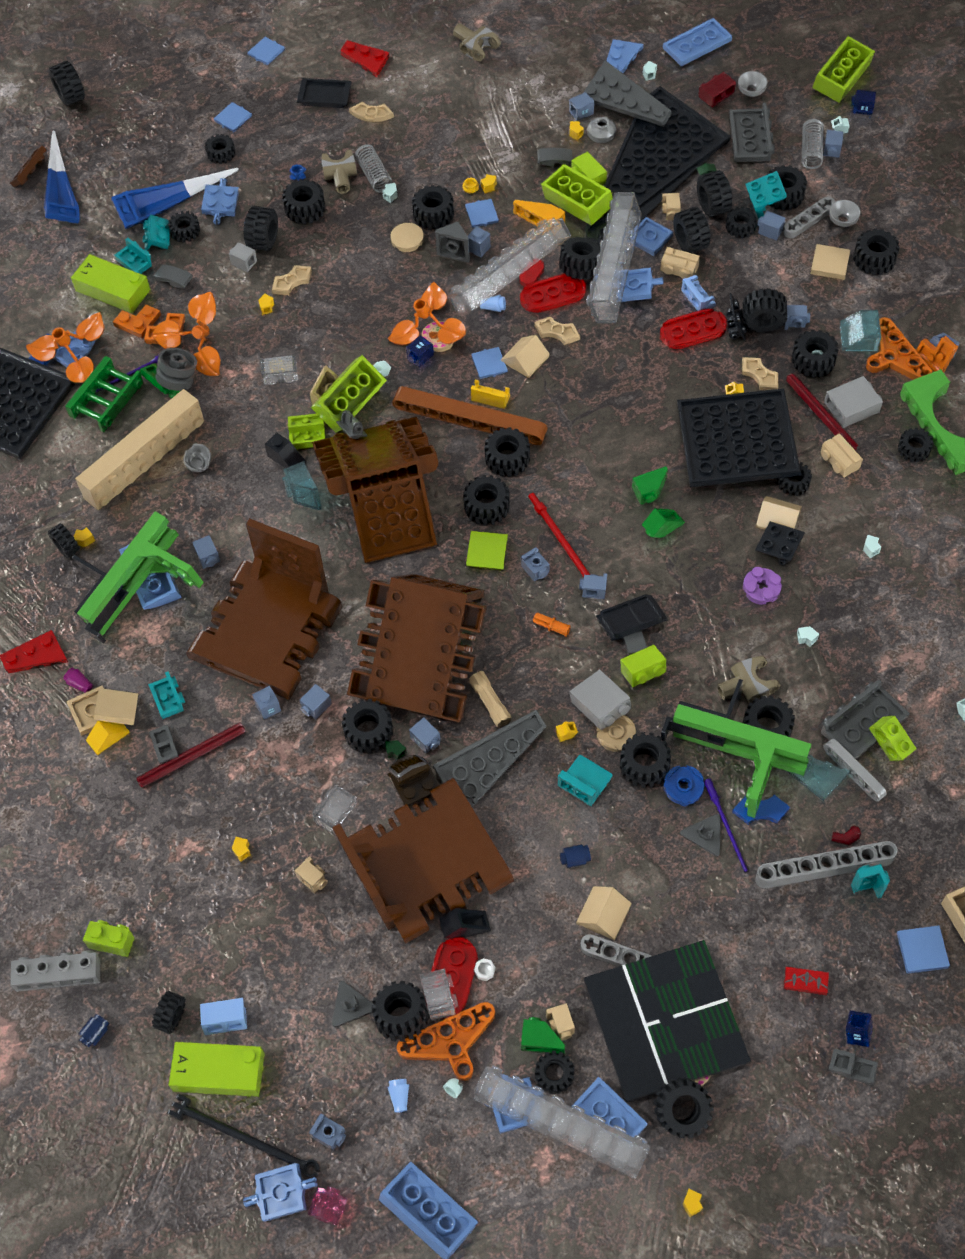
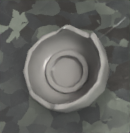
(197, 458)

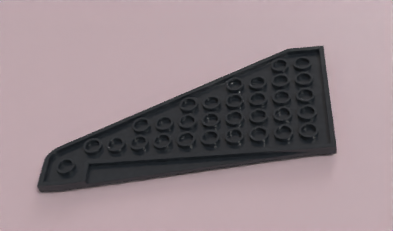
(660, 158)

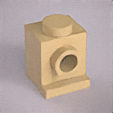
(670, 205)
(311, 875)
(561, 1021)

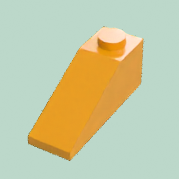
(536, 212)

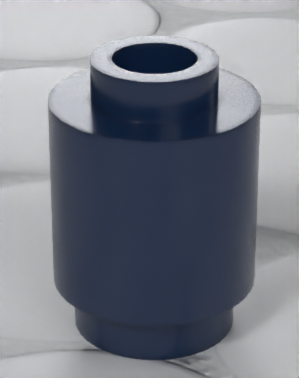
(575, 856)
(93, 1030)

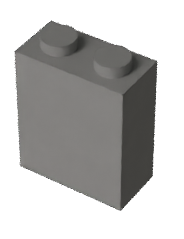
(853, 401)
(600, 700)

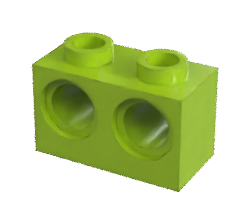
(892, 738)

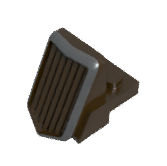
(412, 779)

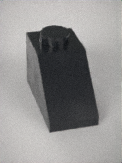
(283, 451)
(464, 923)

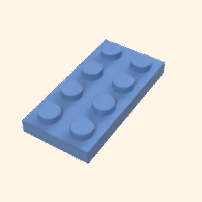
(697, 42)

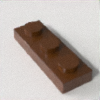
(29, 167)

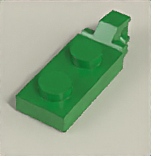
(149, 373)

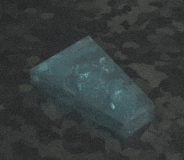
(821, 777)

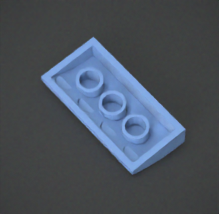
(157, 589)
(428, 1211)

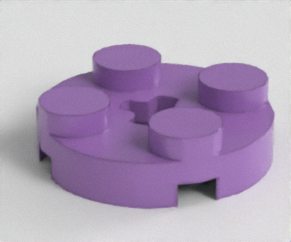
(767, 577)

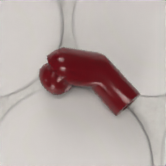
(848, 837)

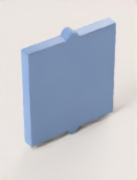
(266, 50)
(232, 117)
(481, 213)
(489, 362)

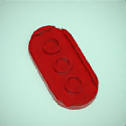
(552, 293)
(693, 328)
(458, 959)

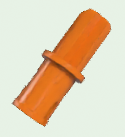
(551, 624)

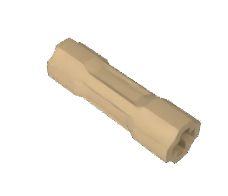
(488, 696)

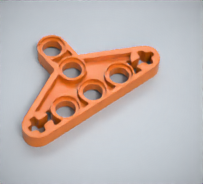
(901, 360)
(462, 1036)

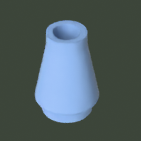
(494, 303)
(398, 1092)

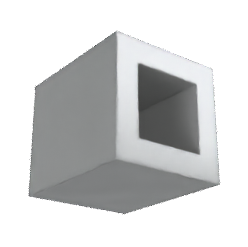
(242, 257)

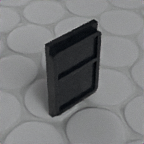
(324, 92)
(631, 617)

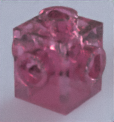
(327, 1205)

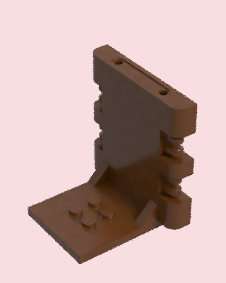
(383, 485)
(272, 614)
(418, 645)
(425, 860)

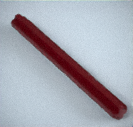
(819, 409)
(191, 754)

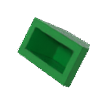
(649, 485)
(662, 522)
(539, 1037)

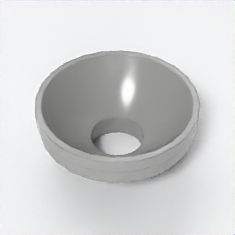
(752, 80)
(601, 134)
(846, 209)

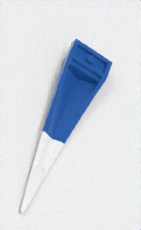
(59, 197)
(138, 204)

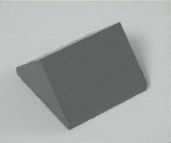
(452, 242)

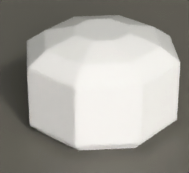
(484, 969)

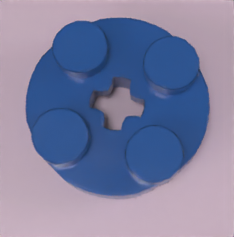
(684, 774)

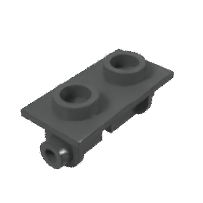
(351, 425)

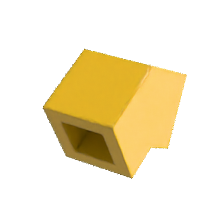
(576, 130)
(488, 183)
(266, 303)
(734, 388)
(84, 537)
(566, 731)
(240, 848)
(691, 1203)

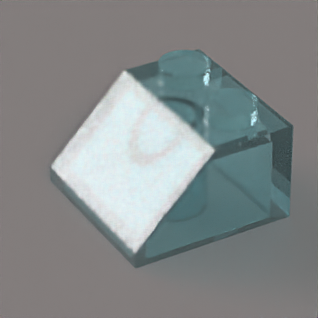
(861, 331)
(301, 486)

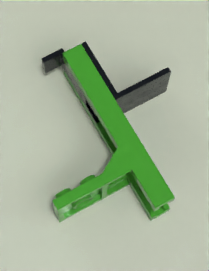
(114, 589)
(743, 740)

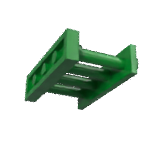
(97, 380)

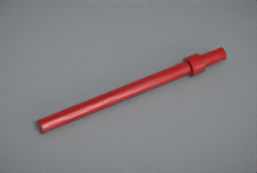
(541, 510)

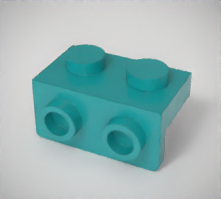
(156, 232)
(134, 257)
(166, 696)
(871, 877)

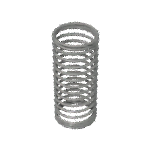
(805, 133)
(368, 159)

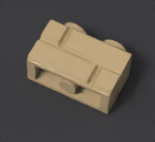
(679, 263)
(841, 455)

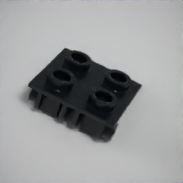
(735, 320)
(780, 542)

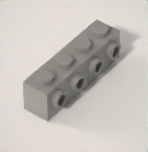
(55, 971)

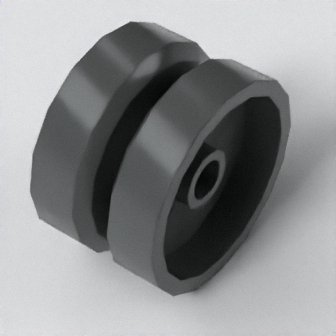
(176, 369)

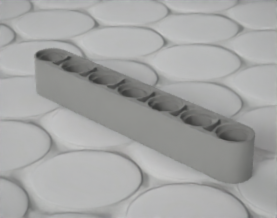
(818, 871)

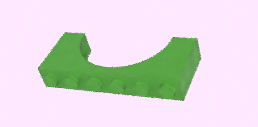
(920, 396)

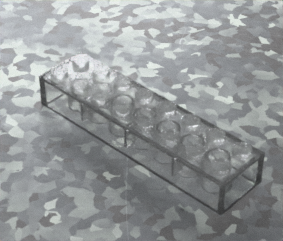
(614, 258)
(508, 264)
(561, 1121)

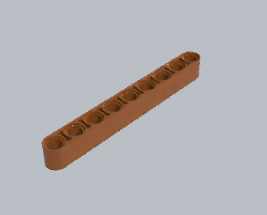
(466, 414)

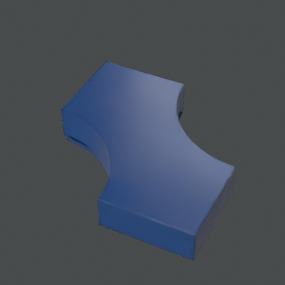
(769, 809)

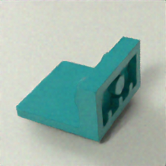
(765, 192)
(584, 780)

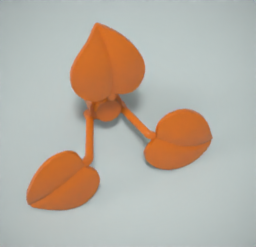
(433, 298)
(204, 310)
(44, 347)

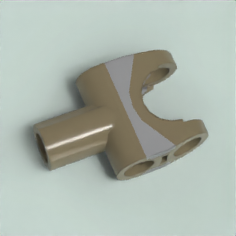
(473, 41)
(339, 170)
(753, 686)

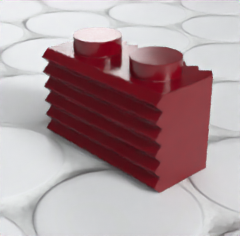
(717, 89)

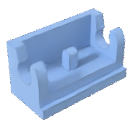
(697, 294)
(223, 1016)

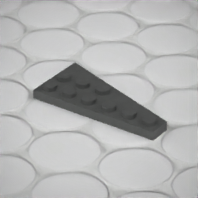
(619, 93)
(486, 760)

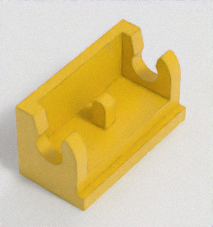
(489, 395)

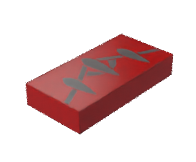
(806, 980)

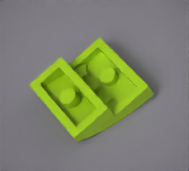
(305, 430)
(487, 550)

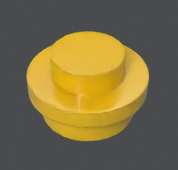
(470, 185)

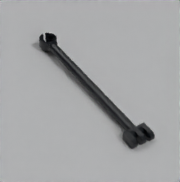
(184, 1109)

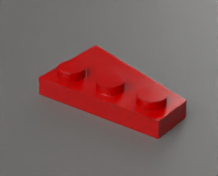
(366, 56)
(36, 652)

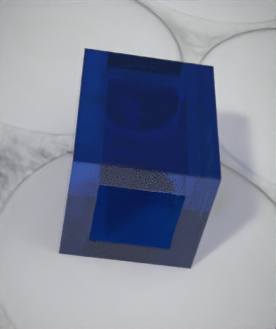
(863, 102)
(419, 351)
(859, 1028)

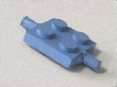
(220, 200)
(640, 284)
(280, 1192)

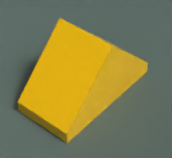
(105, 735)

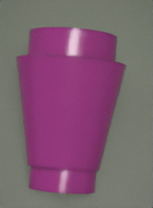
(77, 680)

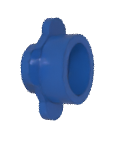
(297, 172)

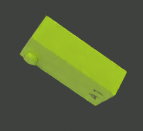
(843, 69)
(577, 194)
(110, 283)
(348, 392)
(217, 1069)

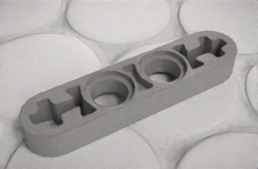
(809, 217)
(857, 771)
(617, 959)

